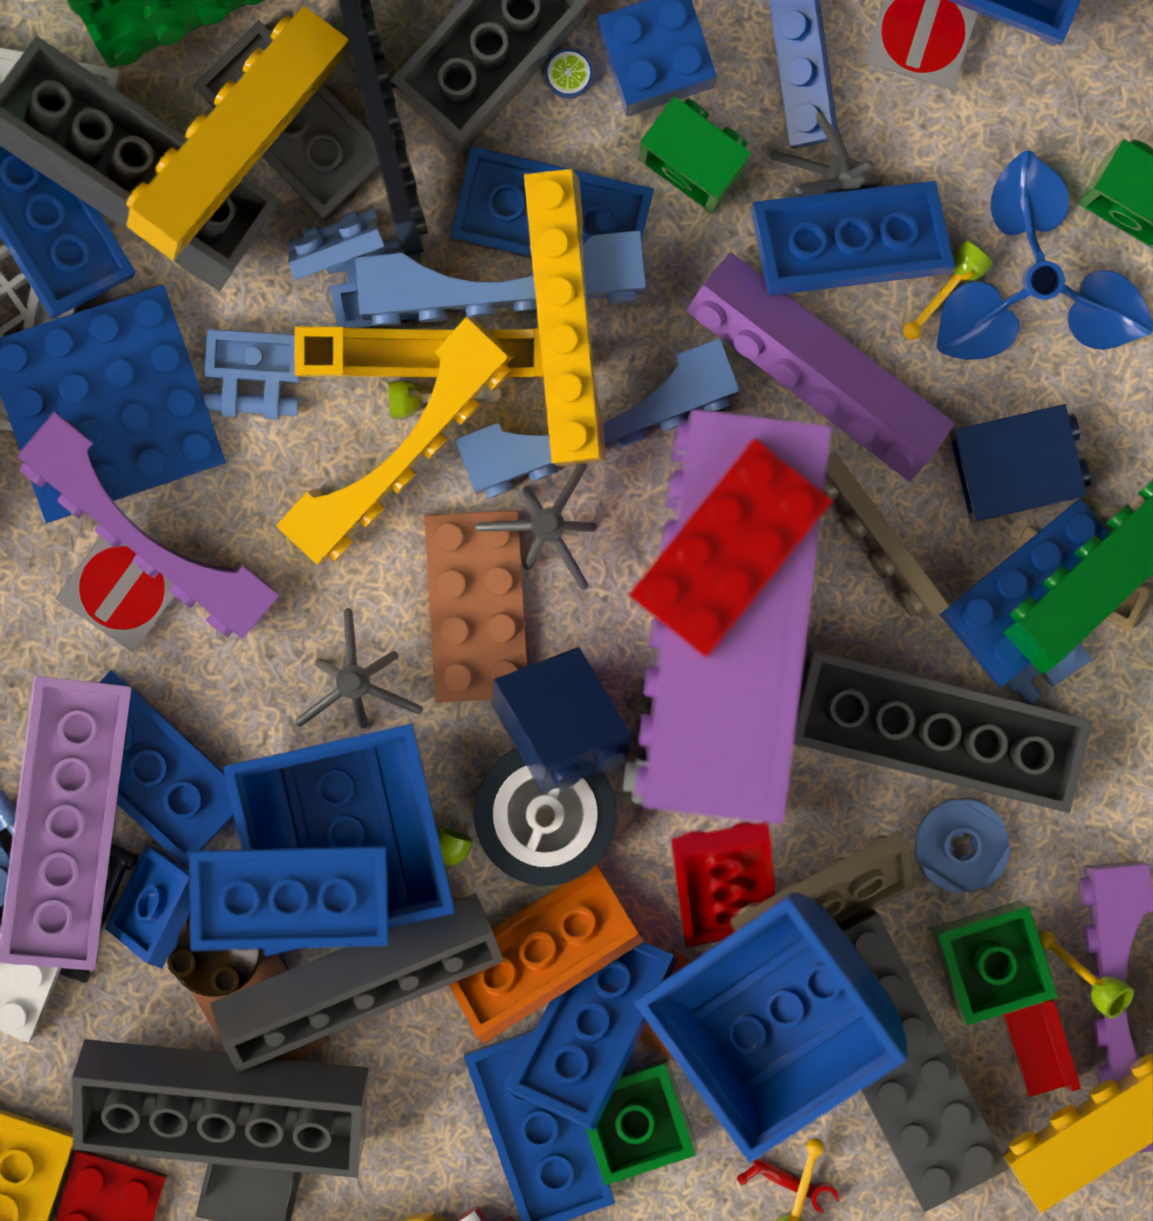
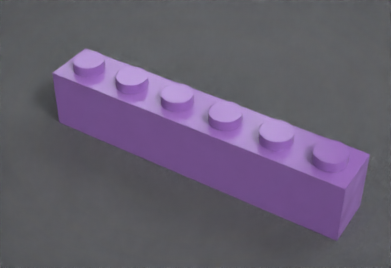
(820, 367)

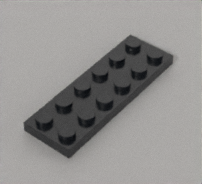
(385, 124)

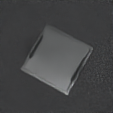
(247, 1194)

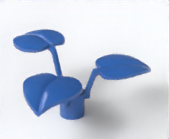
(977, 320)

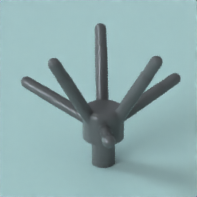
(842, 173)
(548, 526)
(355, 681)

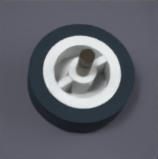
(547, 834)

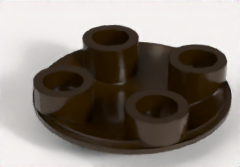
(211, 971)

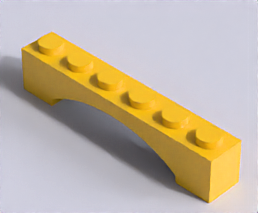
(563, 320)
(398, 352)
(468, 365)

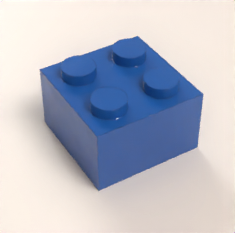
(655, 53)

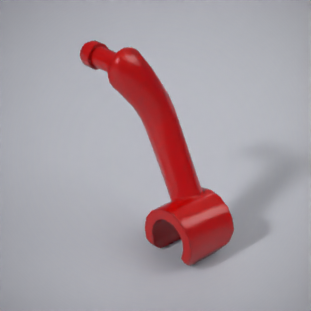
(786, 1180)

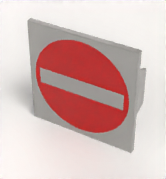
(922, 39)
(116, 594)

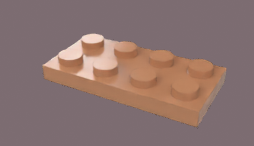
(474, 604)

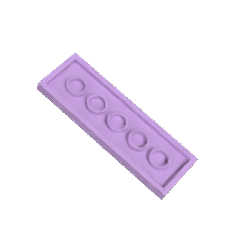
(64, 823)

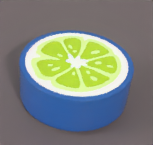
(568, 74)

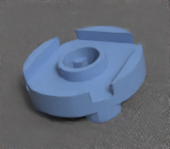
(988, 839)

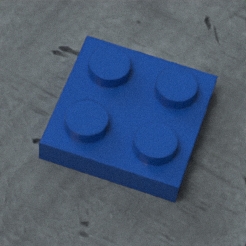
(152, 907)

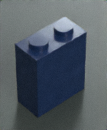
(1020, 463)
(561, 720)

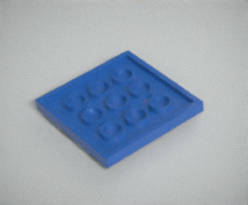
(121, 383)

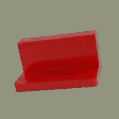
(1041, 1049)

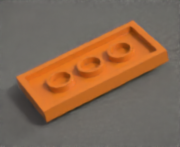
(547, 953)

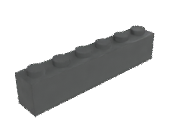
(354, 984)

